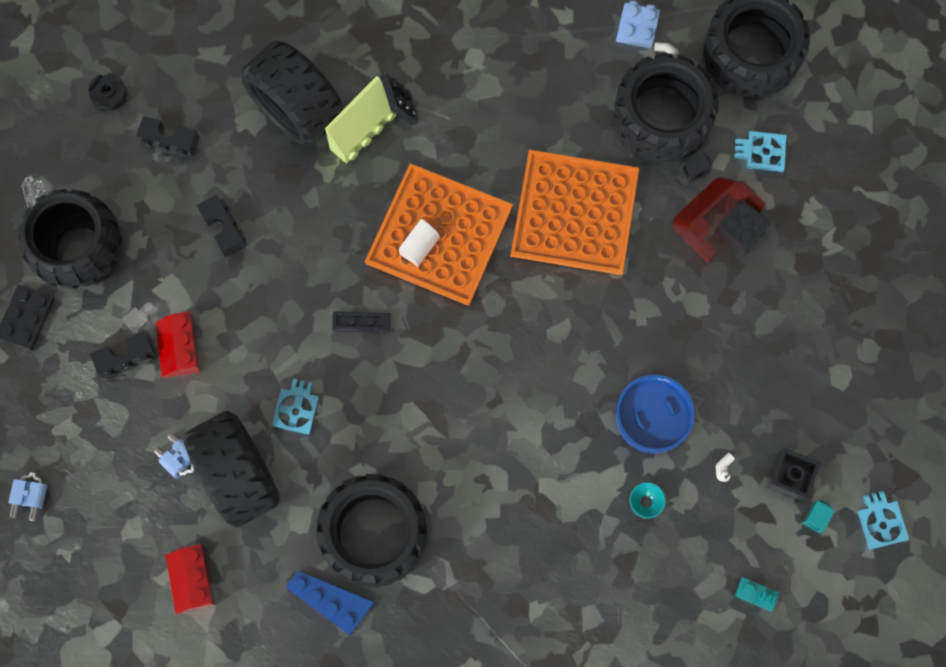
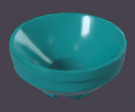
(654, 493)

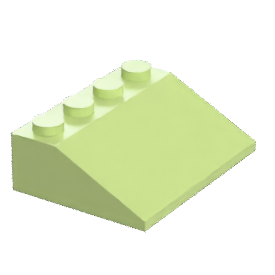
(359, 121)

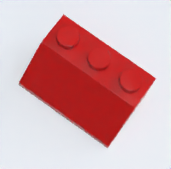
(177, 345)
(190, 579)

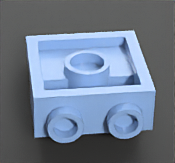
(638, 25)

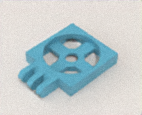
(747, 150)
(299, 393)
(876, 506)

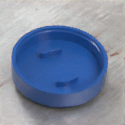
(654, 414)

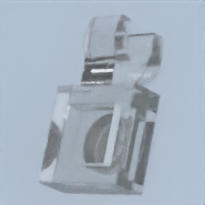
(136, 319)

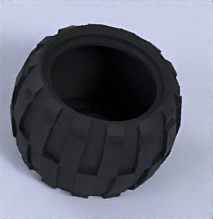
(50, 219)

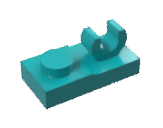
(756, 594)

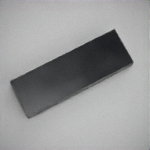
(361, 322)

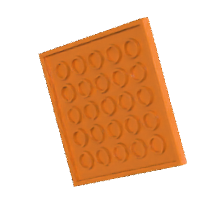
(575, 212)
(467, 228)

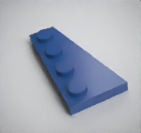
(334, 603)

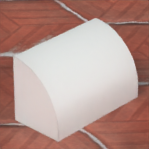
(419, 243)

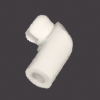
(666, 47)
(722, 467)

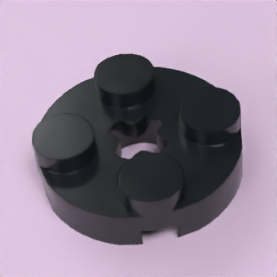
(111, 100)

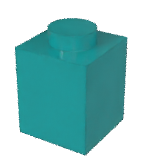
(818, 516)

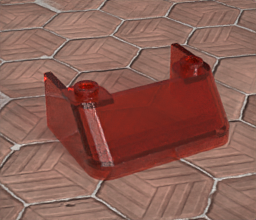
(689, 220)

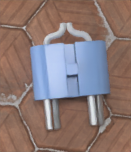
(176, 459)
(27, 494)

